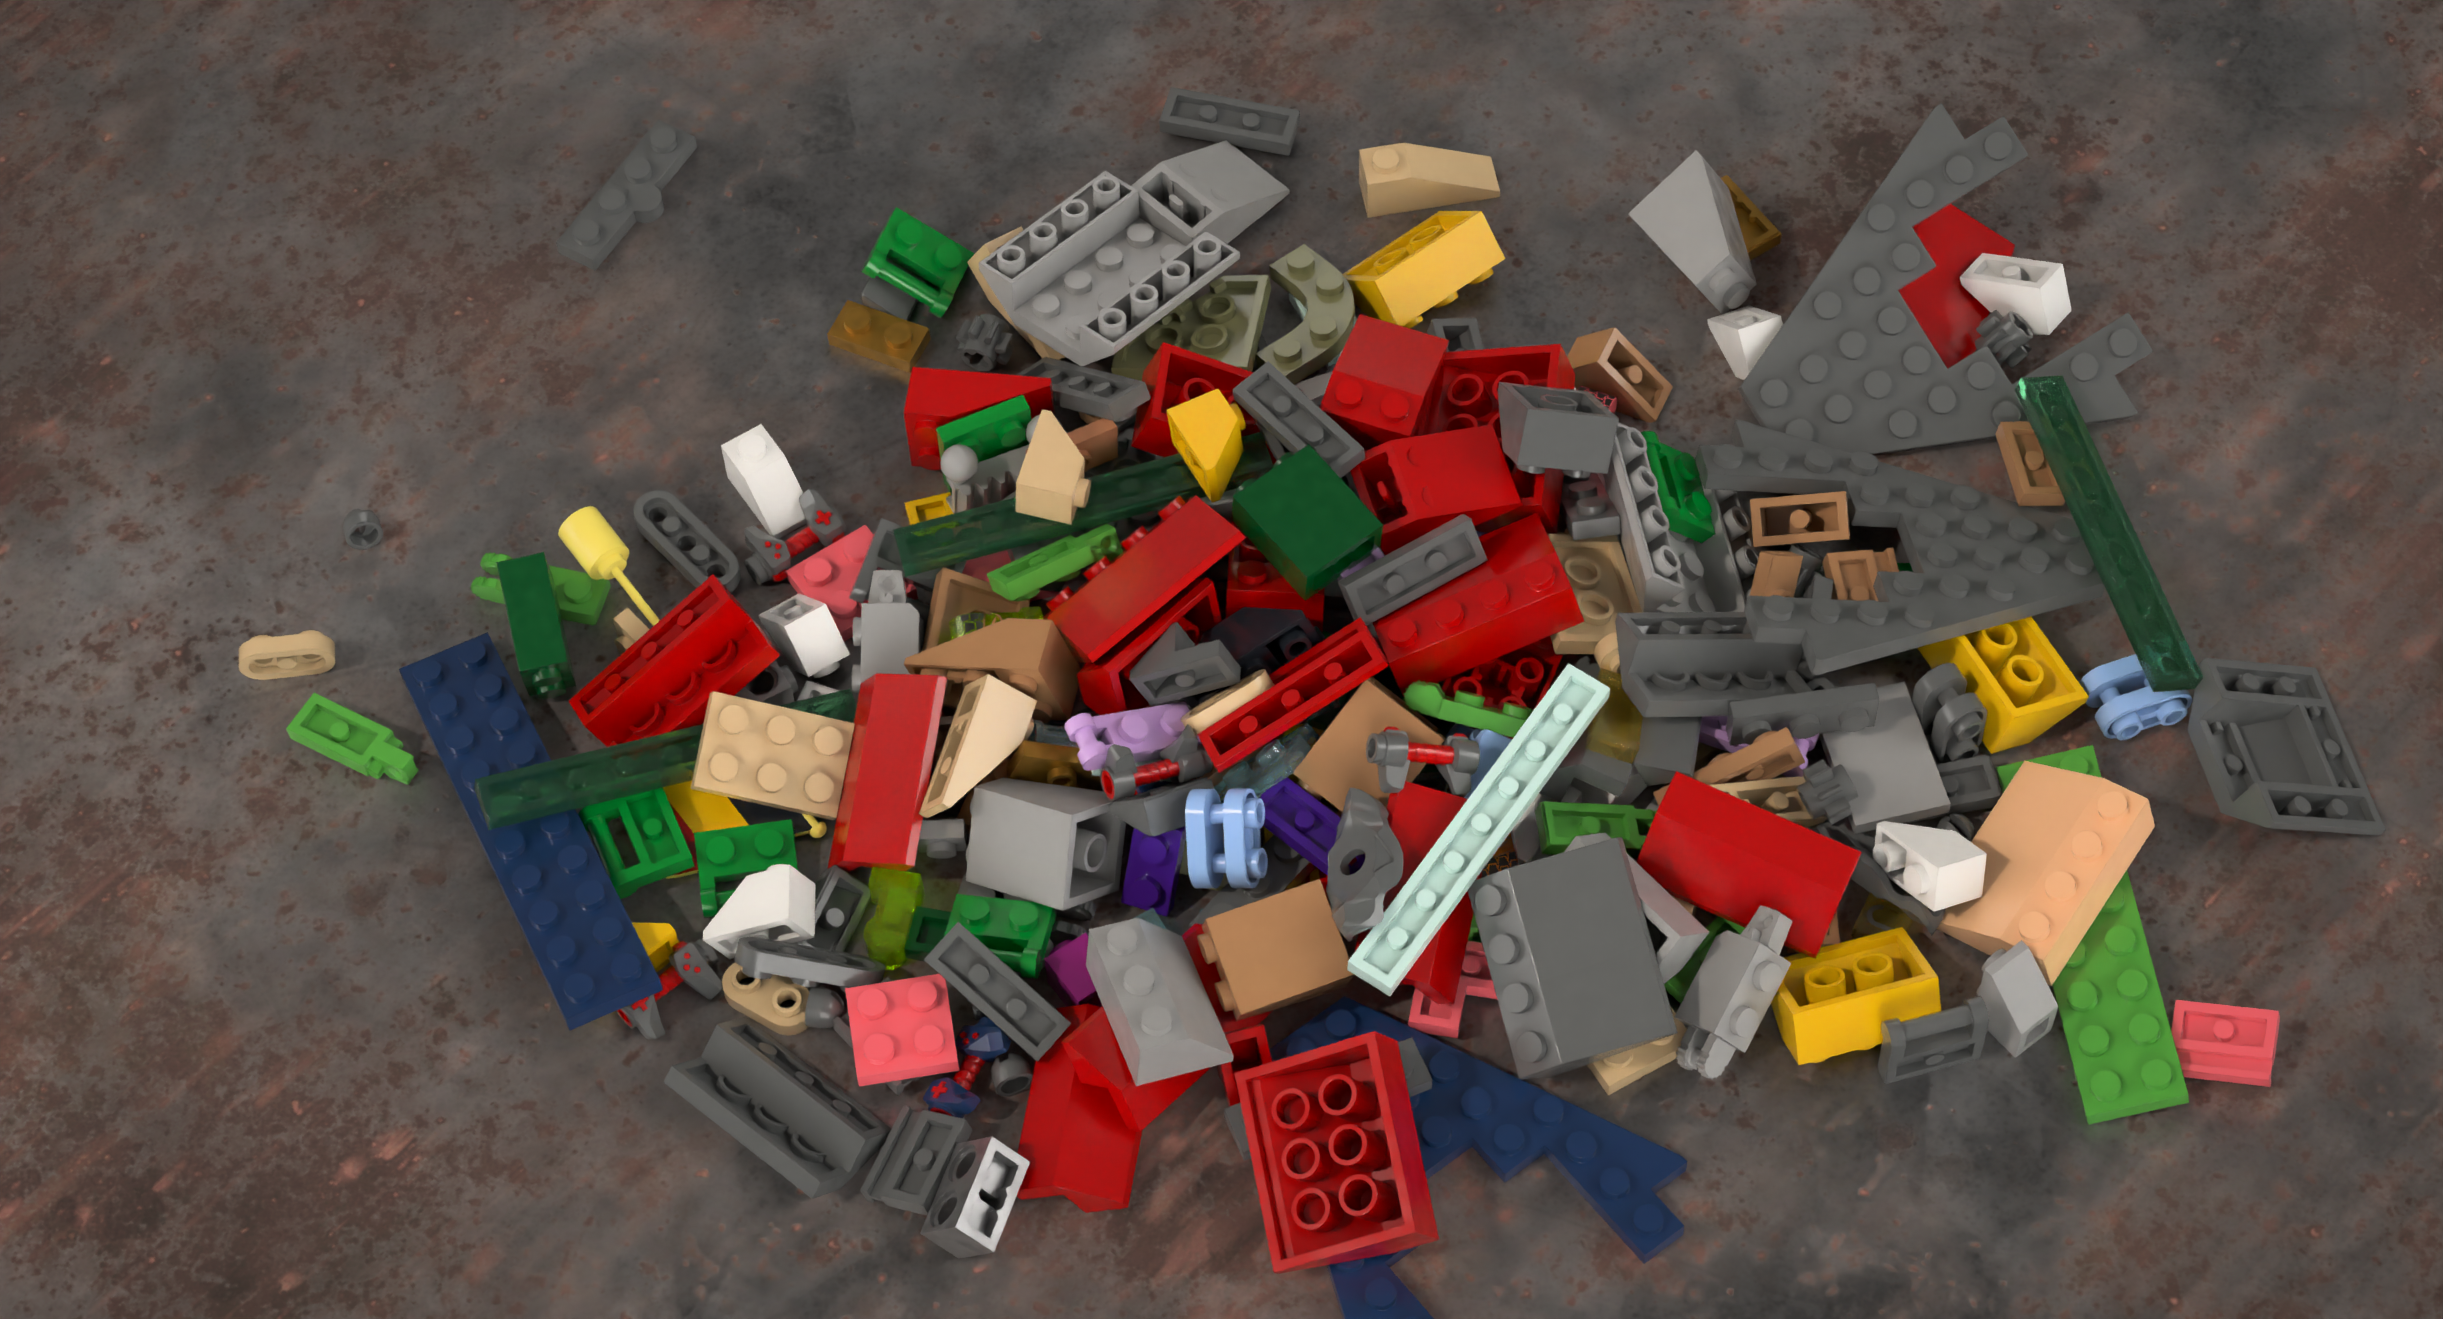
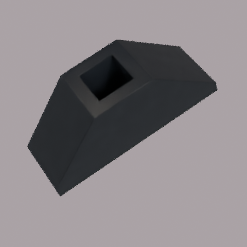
(1260, 641)

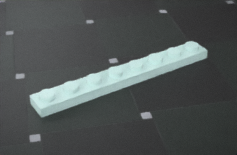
(1478, 830)

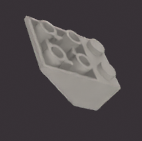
(1208, 192)

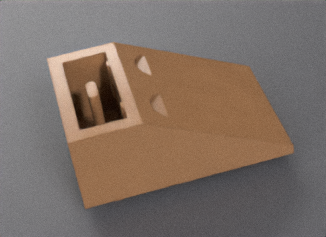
(1015, 651)

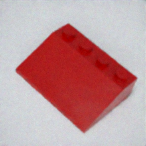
(1937, 298)
(1468, 398)
(1142, 577)
(1483, 612)
(1336, 1154)

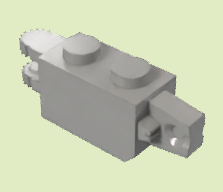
(887, 629)
(1732, 992)

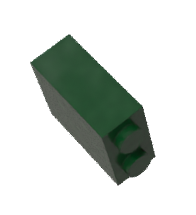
(1306, 521)
(536, 625)

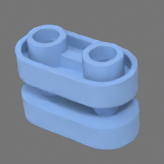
(2128, 700)
(1241, 820)

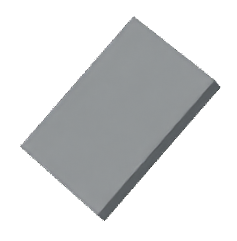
(1889, 765)

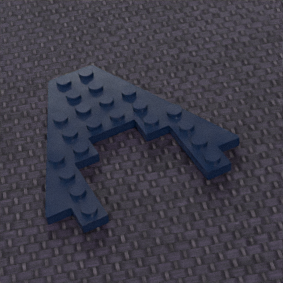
(1510, 1129)

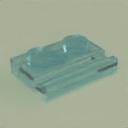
(1272, 763)

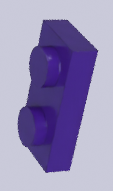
(1154, 870)

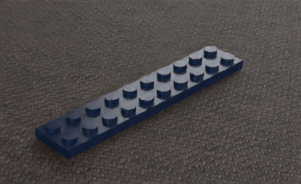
(544, 863)

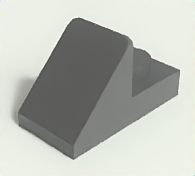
(1180, 669)

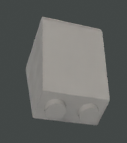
(1699, 232)
(1044, 842)

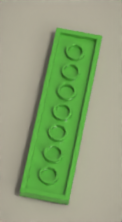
(2113, 999)

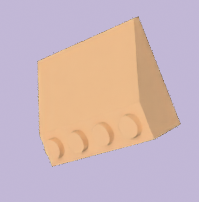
(2051, 863)

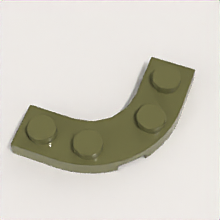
(1327, 320)

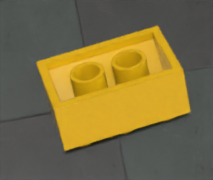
(1425, 267)
(2014, 677)
(1847, 992)

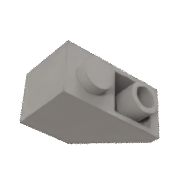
(2016, 998)

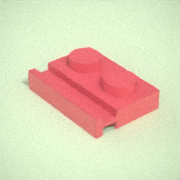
(2225, 1042)

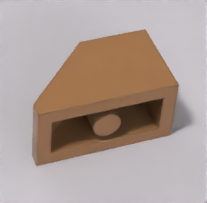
(1615, 367)
(1799, 519)

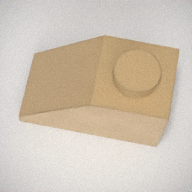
(1052, 474)

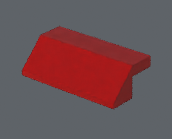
(674, 667)
(1297, 693)
(887, 772)
(1418, 820)
(1742, 857)
(1101, 1062)
(1075, 1133)

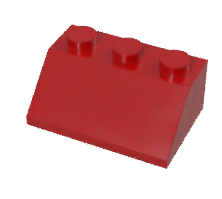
(1107, 681)

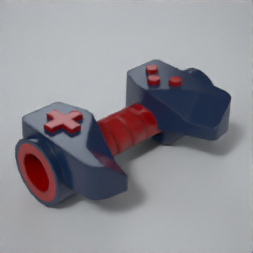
(978, 1045)

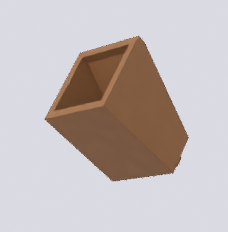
(1340, 753)
(1276, 951)

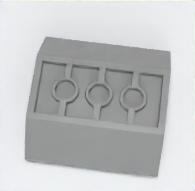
(1098, 272)
(1665, 566)

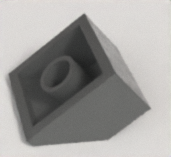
(1556, 429)

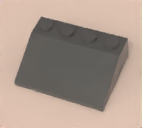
(1571, 959)

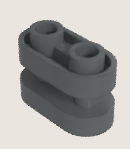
(1949, 713)

